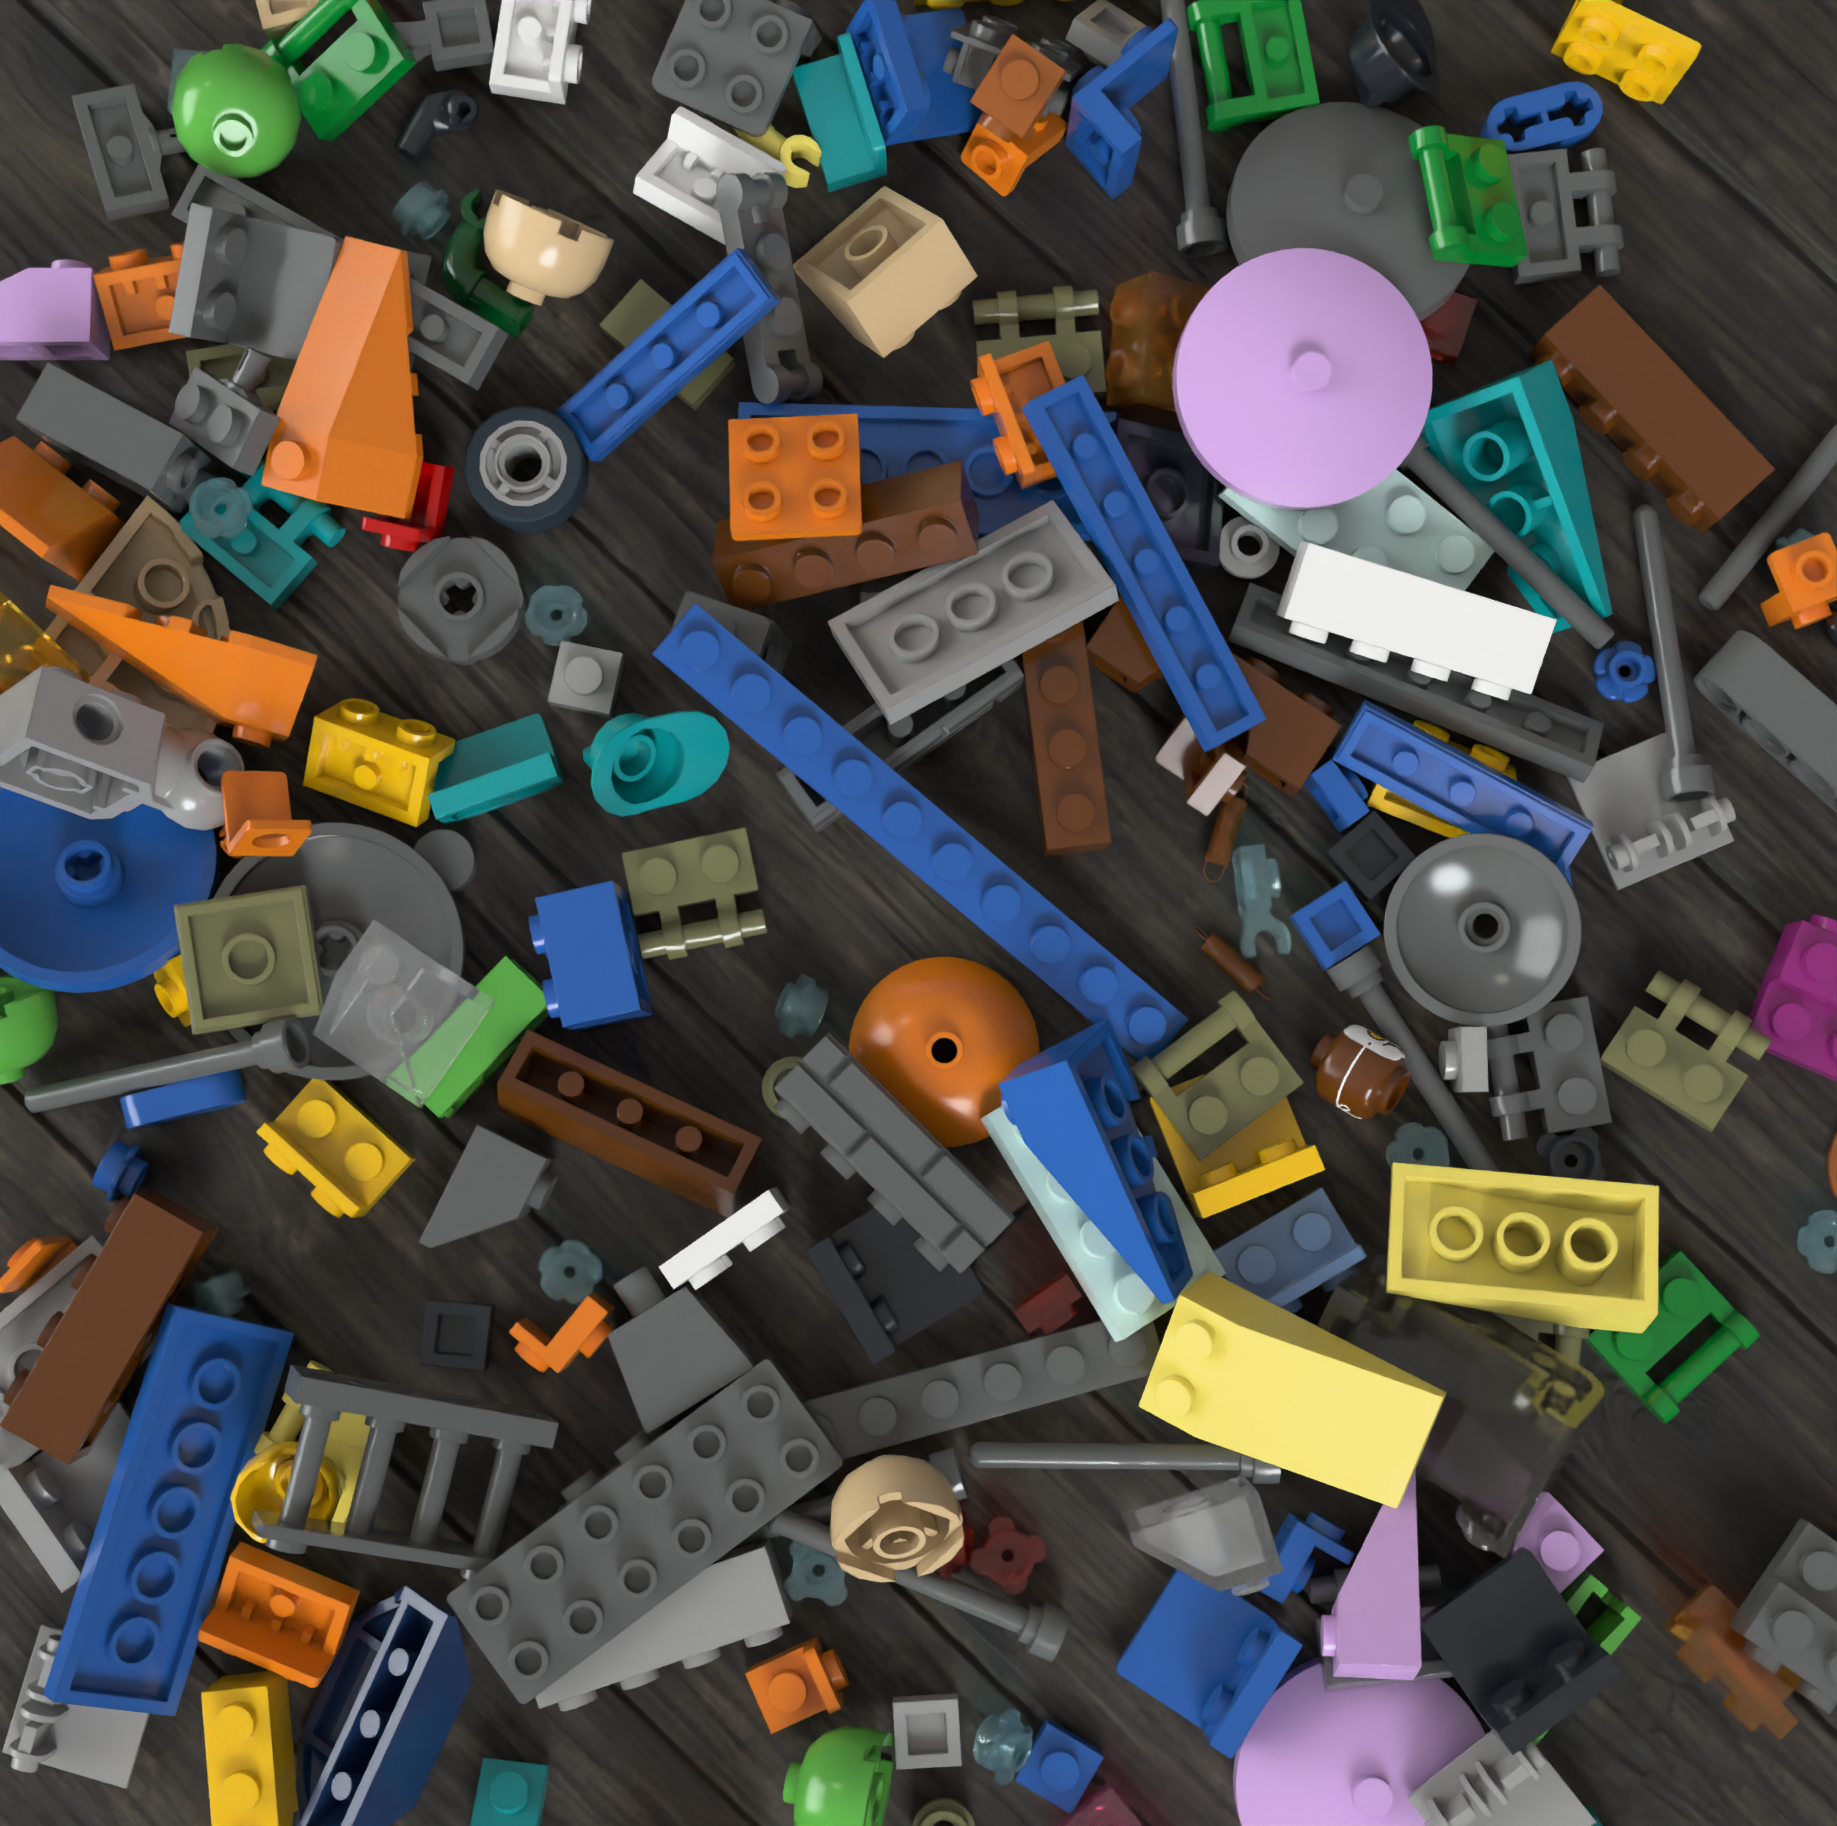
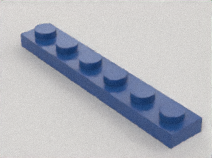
(1143, 563)

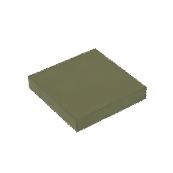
(250, 959)

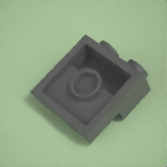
(1794, 1614)

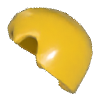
(265, 1482)

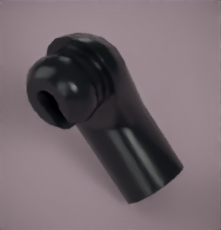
(434, 117)

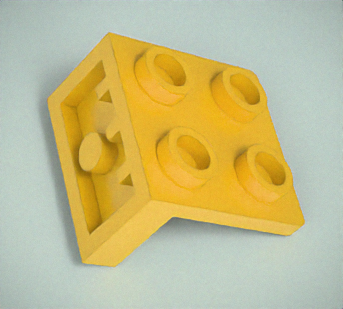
(1625, 49)
(1249, 1164)

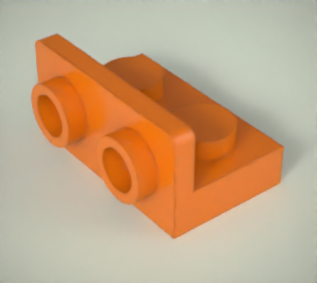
(139, 296)

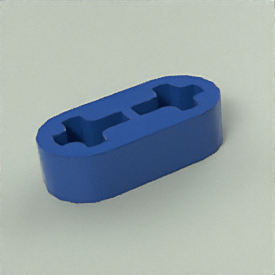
(1538, 108)
(183, 1099)

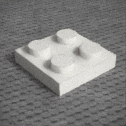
(708, 1255)

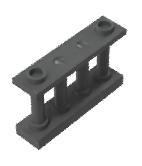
(387, 1411)

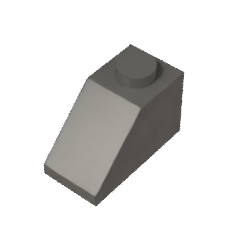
(490, 1186)

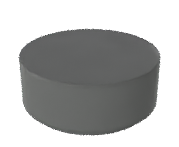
(450, 856)

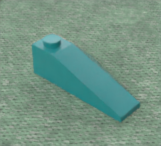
(1523, 461)

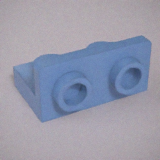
(1292, 1252)

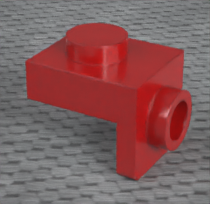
(427, 514)

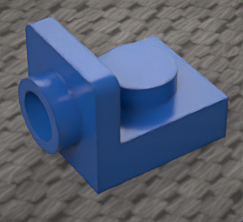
(1294, 1545)

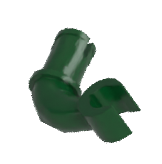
(471, 284)

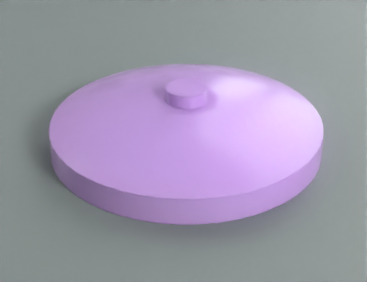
(1302, 379)
(1347, 1751)

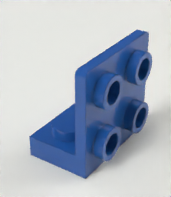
(905, 74)
(1100, 125)
(1209, 1658)

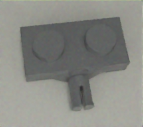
(124, 151)
(228, 413)

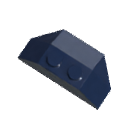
(381, 1714)

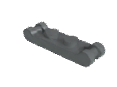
(778, 342)

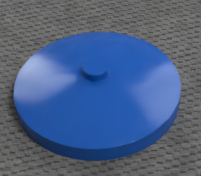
(95, 897)

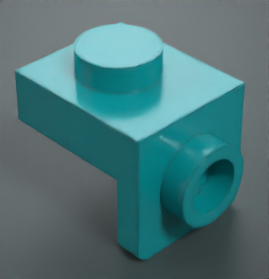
(510, 1793)

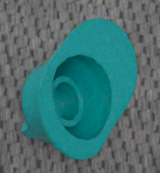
(655, 760)

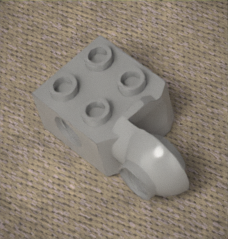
(107, 752)

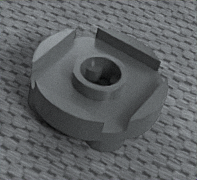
(461, 563)

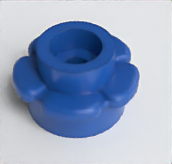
(1607, 675)
(121, 1170)

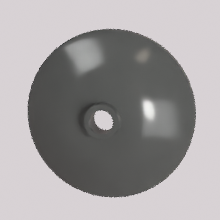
(1473, 975)

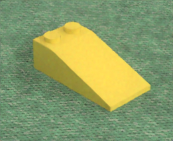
(1526, 1245)
(1289, 1392)

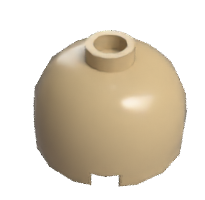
(542, 249)
(894, 1518)

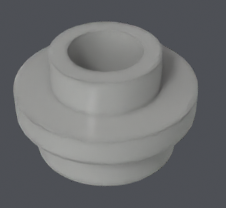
(1242, 565)

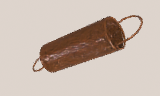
(1225, 832)
(1232, 962)

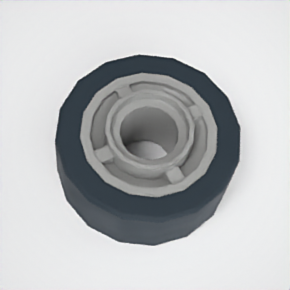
(520, 435)

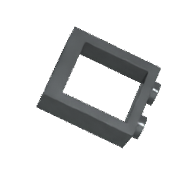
(115, 439)

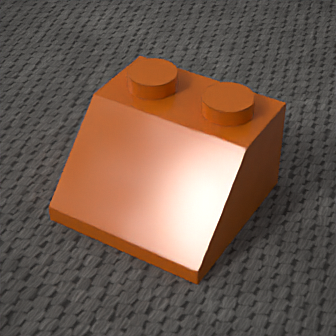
(51, 511)

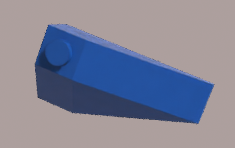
(1082, 1129)

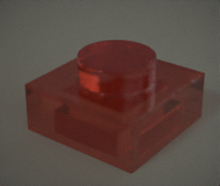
(1448, 327)
(1048, 1305)

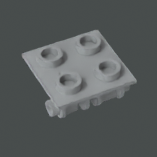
(1635, 826)
(69, 1736)
(1499, 1789)

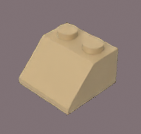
(886, 270)

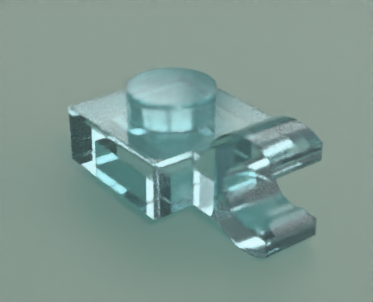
(1255, 883)

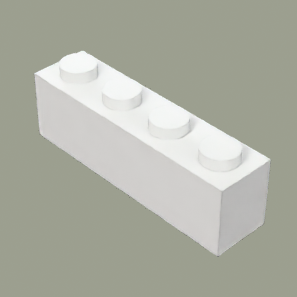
(1414, 618)

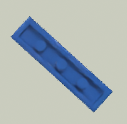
(669, 354)
(1457, 785)

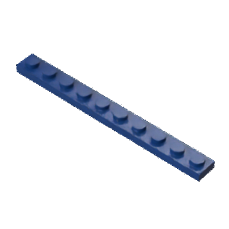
(917, 832)

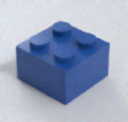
(591, 957)

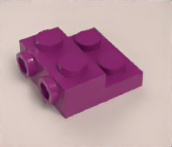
(1800, 997)

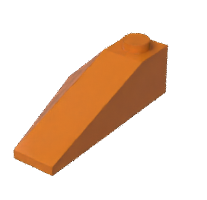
(350, 400)
(231, 680)

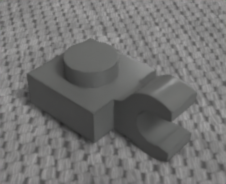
(453, 33)

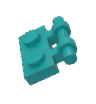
(266, 556)

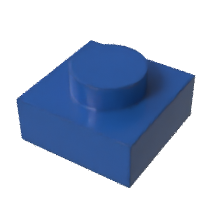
(1338, 794)
(1334, 925)
(1059, 1766)

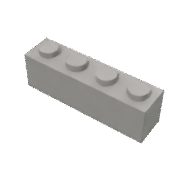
(723, 1604)

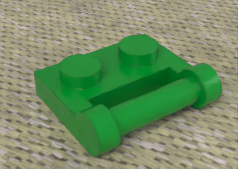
(1273, 54)
(350, 72)
(1469, 198)
(1683, 1303)

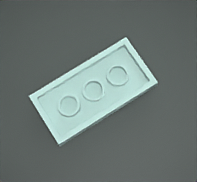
(1386, 525)
(1106, 1278)

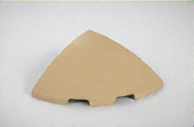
(162, 575)

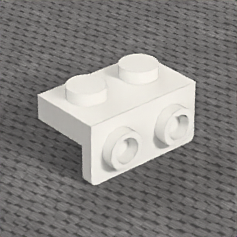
(537, 48)
(689, 165)

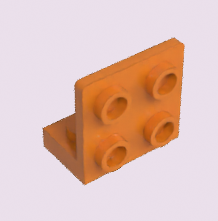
(795, 477)

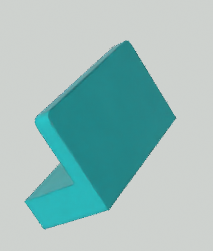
(841, 118)
(495, 770)

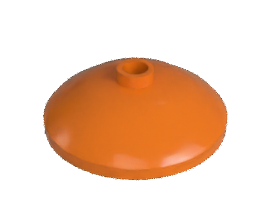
(953, 1002)

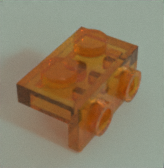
(1145, 335)
(1714, 1652)

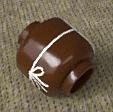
(1360, 1072)

